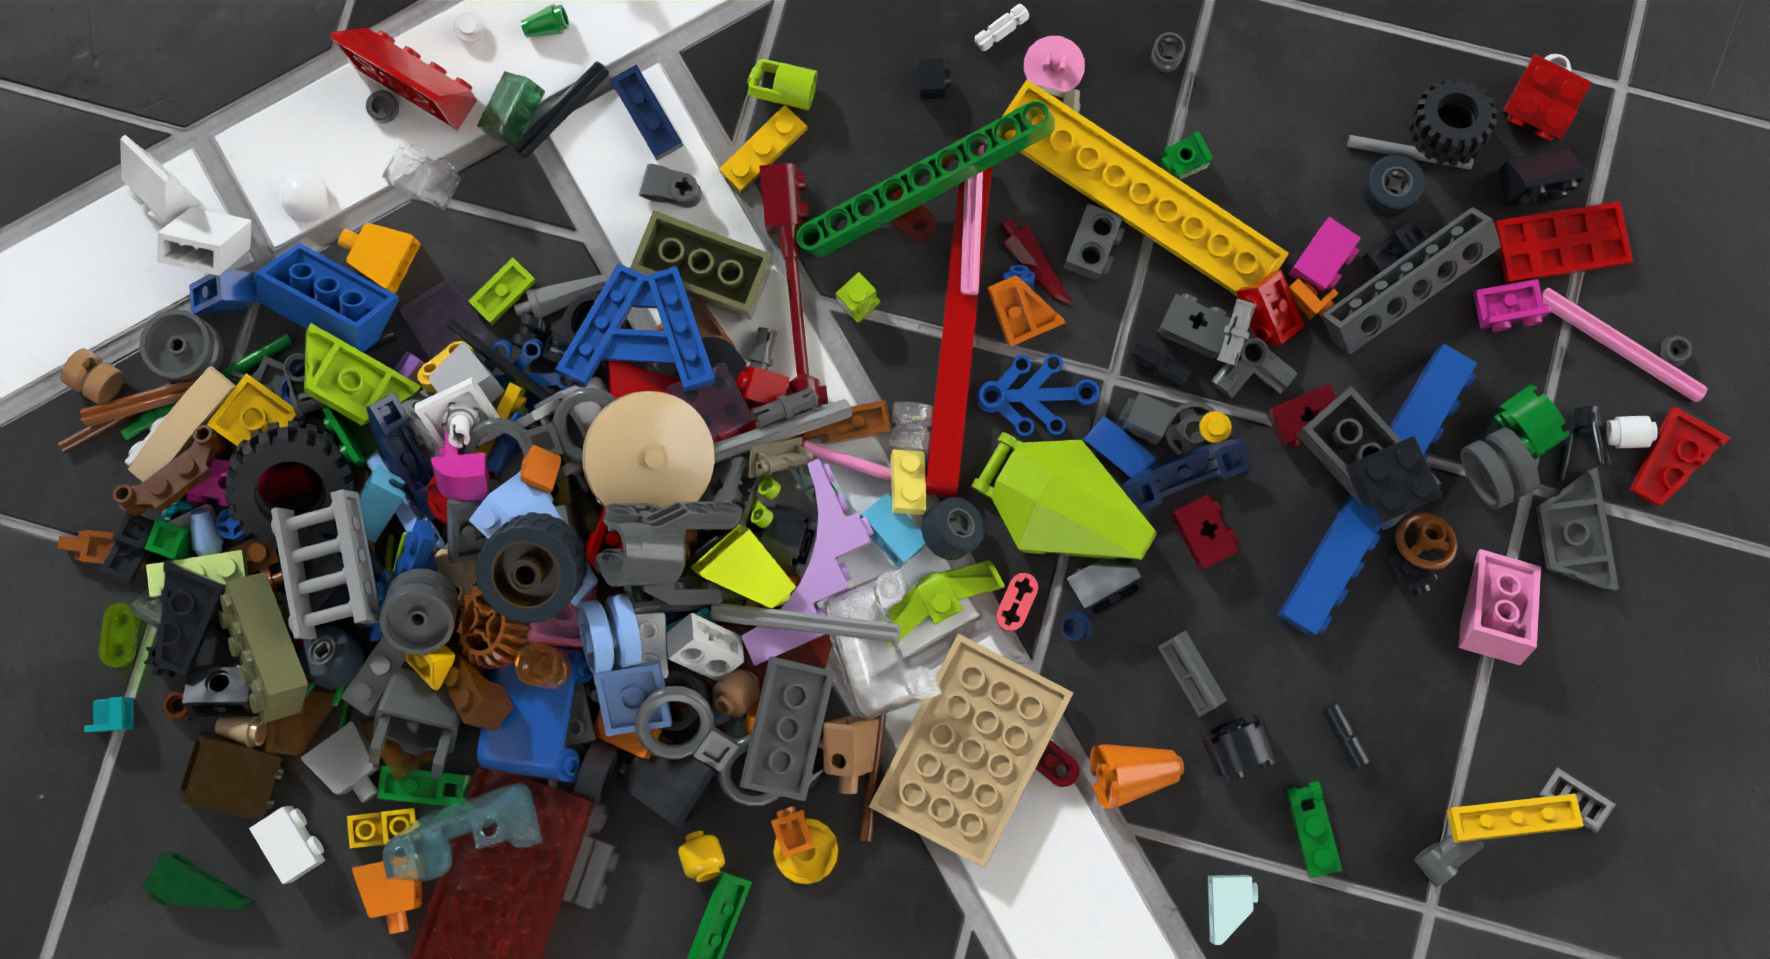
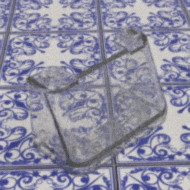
(874, 668)

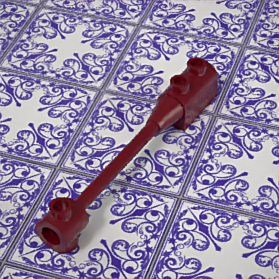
(785, 215)

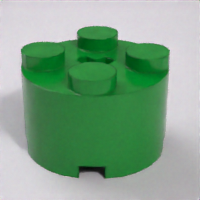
(1532, 420)

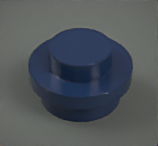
(1076, 626)

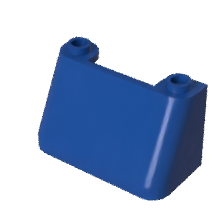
(536, 728)

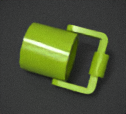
(791, 86)

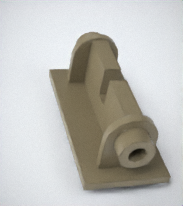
(778, 457)

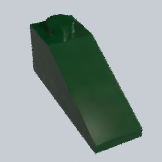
(184, 883)

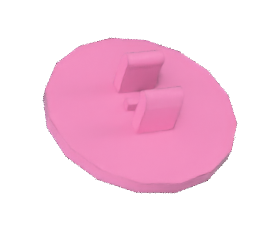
(1054, 63)

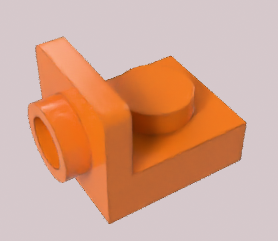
(1307, 301)
(792, 832)

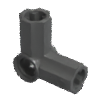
(1267, 368)

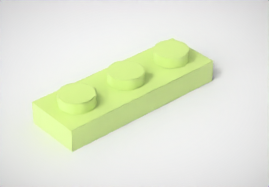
(218, 566)

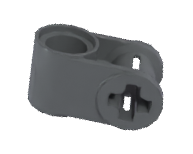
(664, 186)
(300, 401)

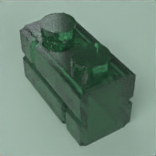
(511, 108)

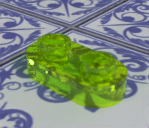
(116, 635)

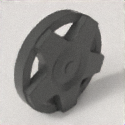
(1188, 429)

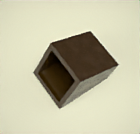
(231, 777)

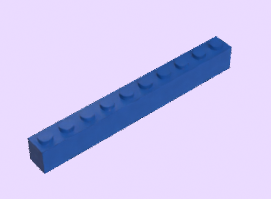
(1351, 531)

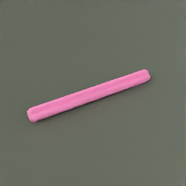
(1624, 346)

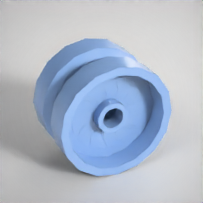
(609, 633)

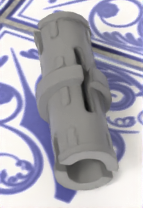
(1236, 332)

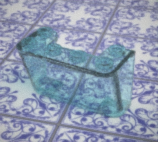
(424, 848)

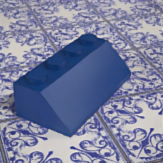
(324, 293)

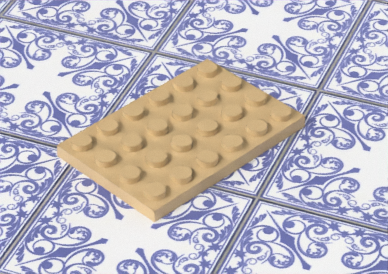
(971, 751)

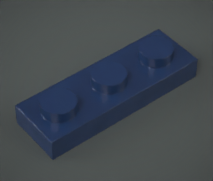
(646, 112)

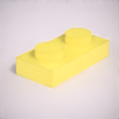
(908, 482)

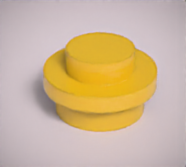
(1215, 427)

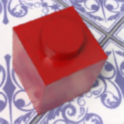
(761, 385)

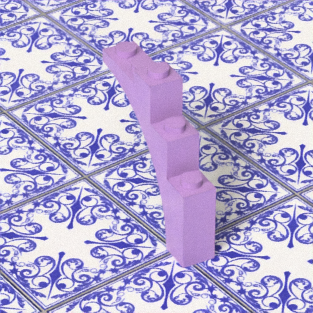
(824, 576)

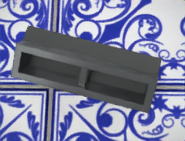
(1192, 673)

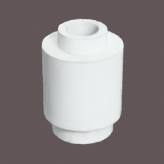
(1631, 432)

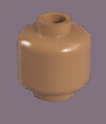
(737, 692)

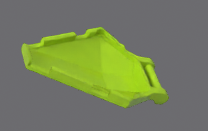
(1063, 501)

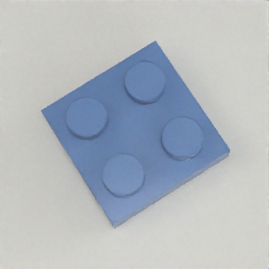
(622, 693)

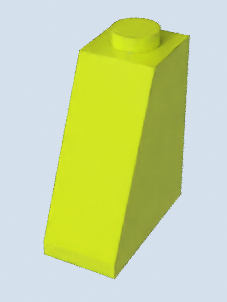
(746, 568)

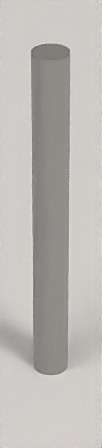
(1395, 149)

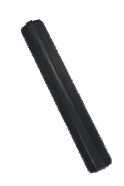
(562, 109)

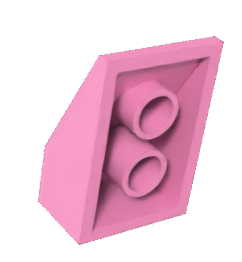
(1501, 608)

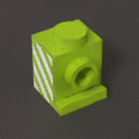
(857, 297)

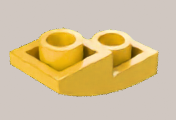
(377, 827)

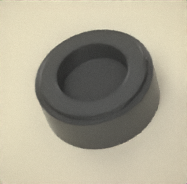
(382, 106)

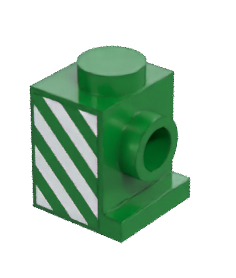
(1198, 152)

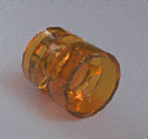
(542, 666)

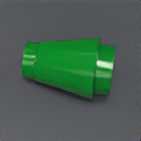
(548, 21)

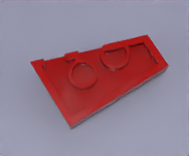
(1678, 451)

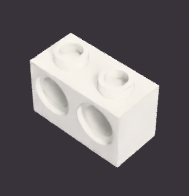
(704, 647)

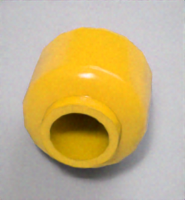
(701, 856)

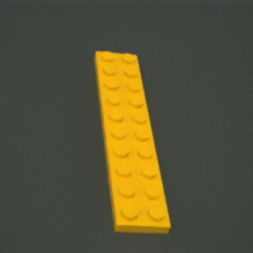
(1148, 197)

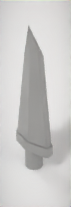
(555, 297)

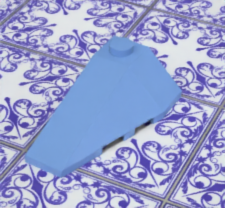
(516, 499)

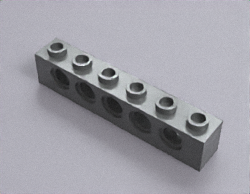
(1411, 280)

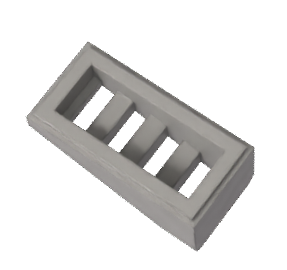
(1583, 790)

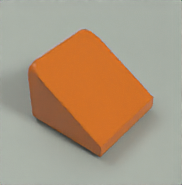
(540, 468)

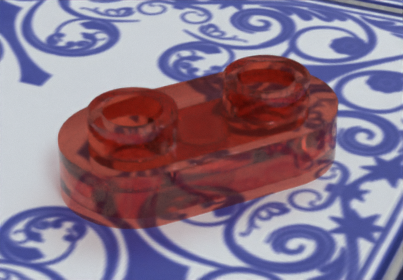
(909, 219)

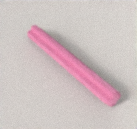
(972, 232)

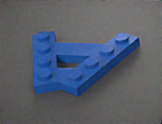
(603, 339)

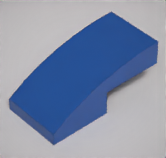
(1119, 448)

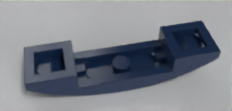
(400, 449)
(1187, 470)

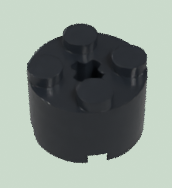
(789, 537)
(1239, 747)

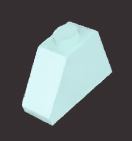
(1229, 904)

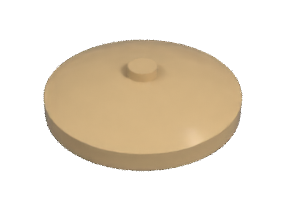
(648, 451)

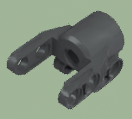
(656, 548)

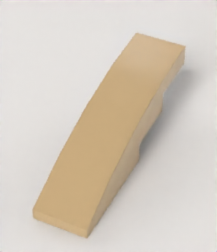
(177, 428)

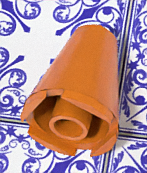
(1132, 772)

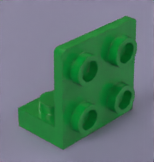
(356, 439)

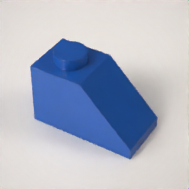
(223, 293)

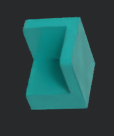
(112, 715)

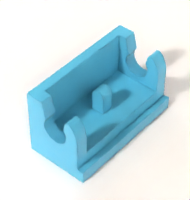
(380, 501)
(894, 532)

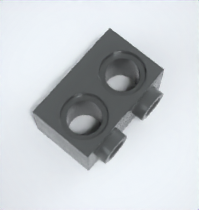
(1089, 241)

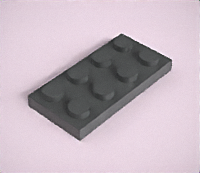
(787, 728)

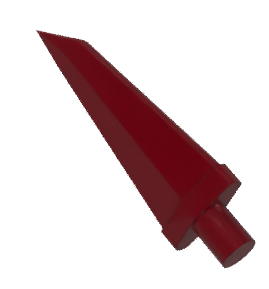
(1029, 254)

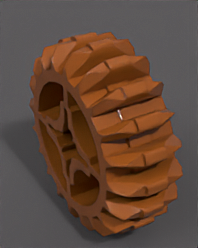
(488, 636)

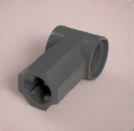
(1442, 859)

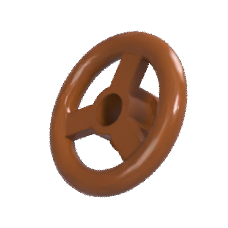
(1431, 535)

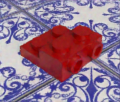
(1546, 98)

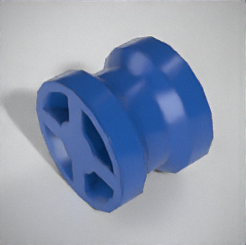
(226, 527)

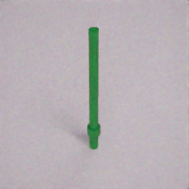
(240, 366)

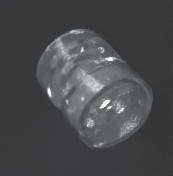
(911, 426)

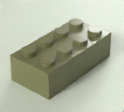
(709, 264)
(262, 647)

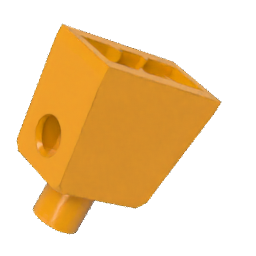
(380, 253)

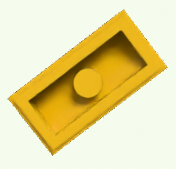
(432, 666)

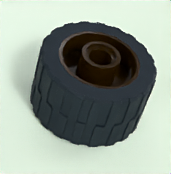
(531, 568)

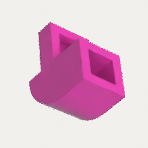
(460, 475)

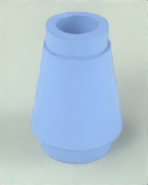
(204, 535)

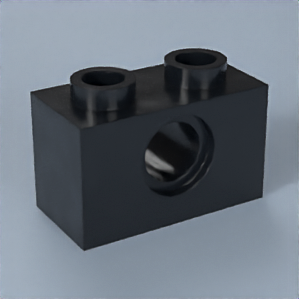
(202, 694)

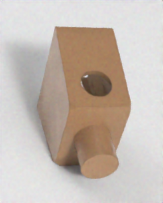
(849, 749)

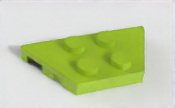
(347, 377)

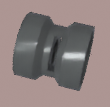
(1167, 45)

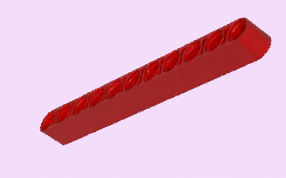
(954, 362)

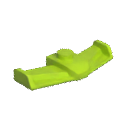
(939, 594)

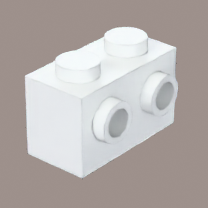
(288, 844)

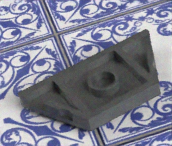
(1577, 533)

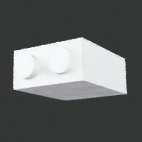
(204, 241)

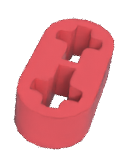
(1024, 605)

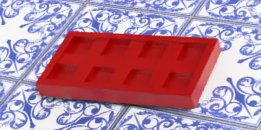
(1563, 242)

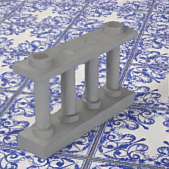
(356, 559)

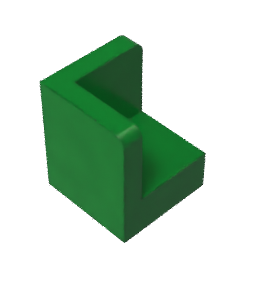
(169, 540)

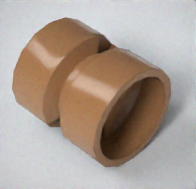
(90, 375)

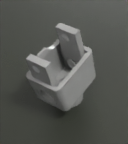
(577, 422)

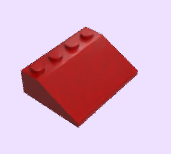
(406, 74)

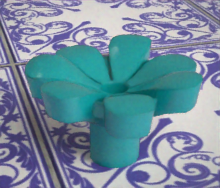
(179, 506)

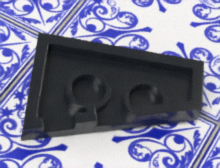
(186, 616)

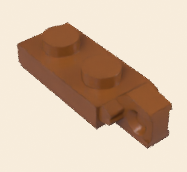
(866, 421)
(90, 546)

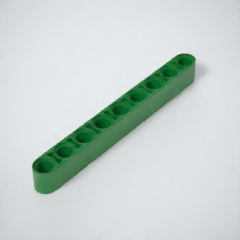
(941, 179)

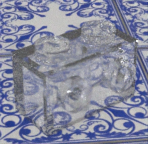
(422, 176)

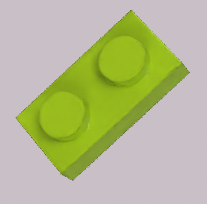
(502, 291)

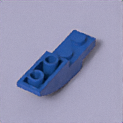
(416, 555)

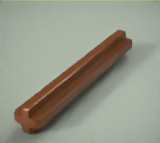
(135, 403)

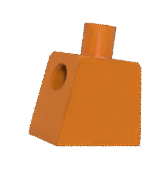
(387, 896)

